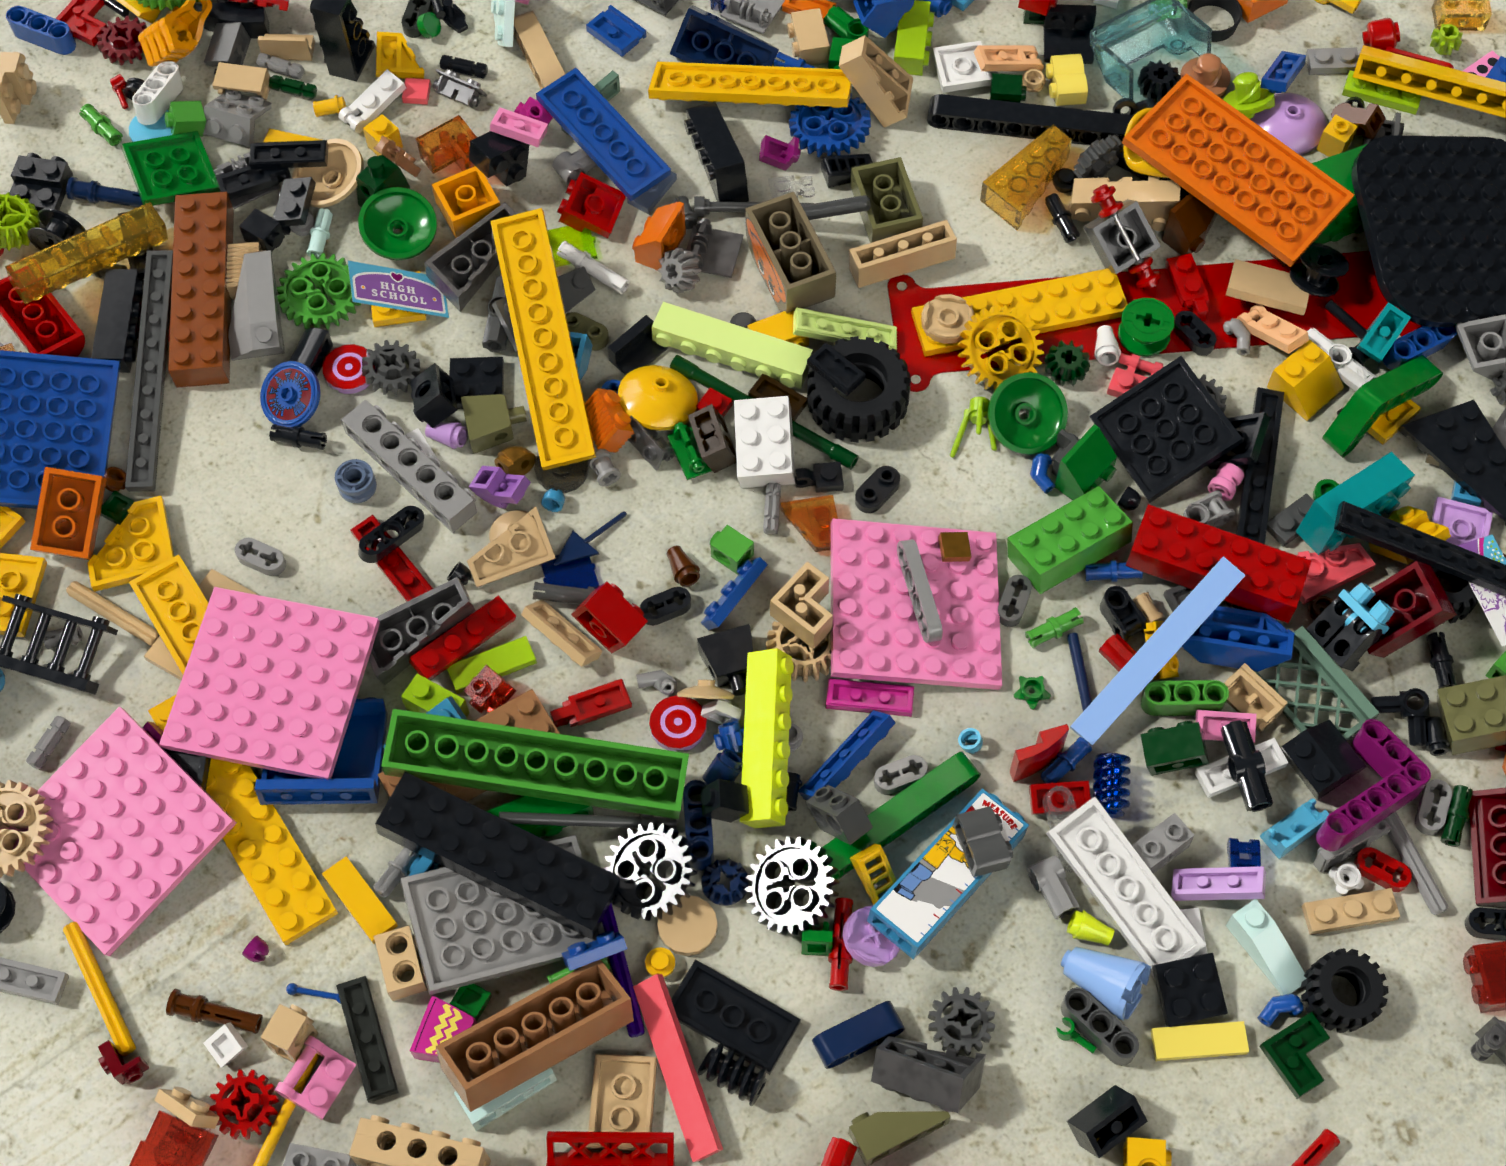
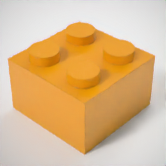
(465, 199)

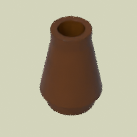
(683, 567)

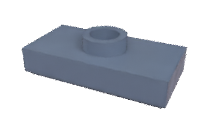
(651, 197)

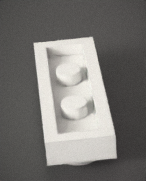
(1216, 776)

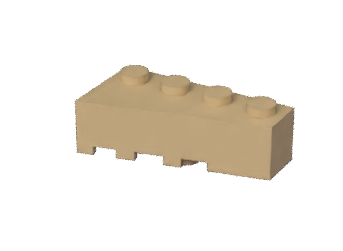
(1154, 197)

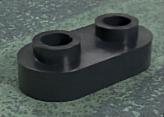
(879, 488)

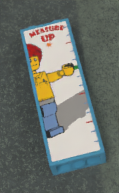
(937, 883)

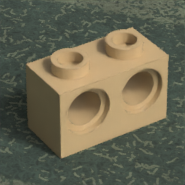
(394, 964)
(288, 1032)

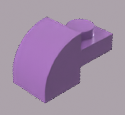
(498, 487)

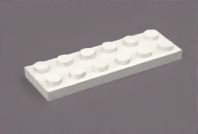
(1124, 886)

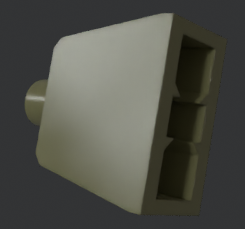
(490, 420)

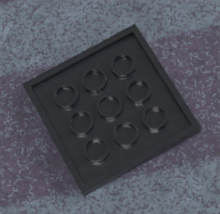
(1166, 429)

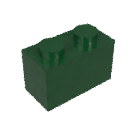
(1174, 748)

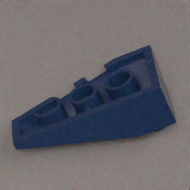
(716, 41)

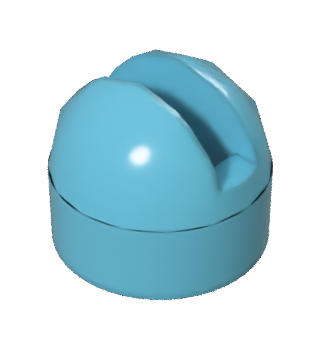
(971, 736)

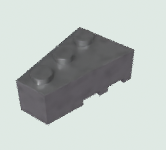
(927, 1074)

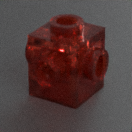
(488, 690)

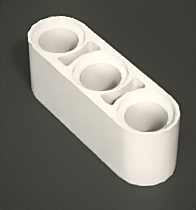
(157, 92)

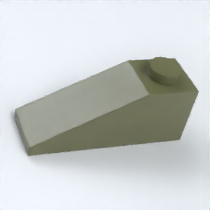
(888, 1132)

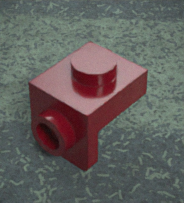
(114, 1063)

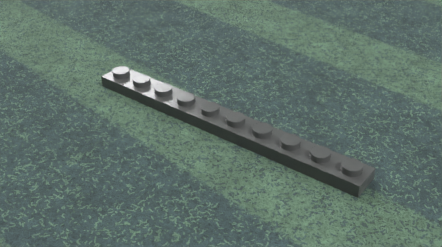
(150, 372)

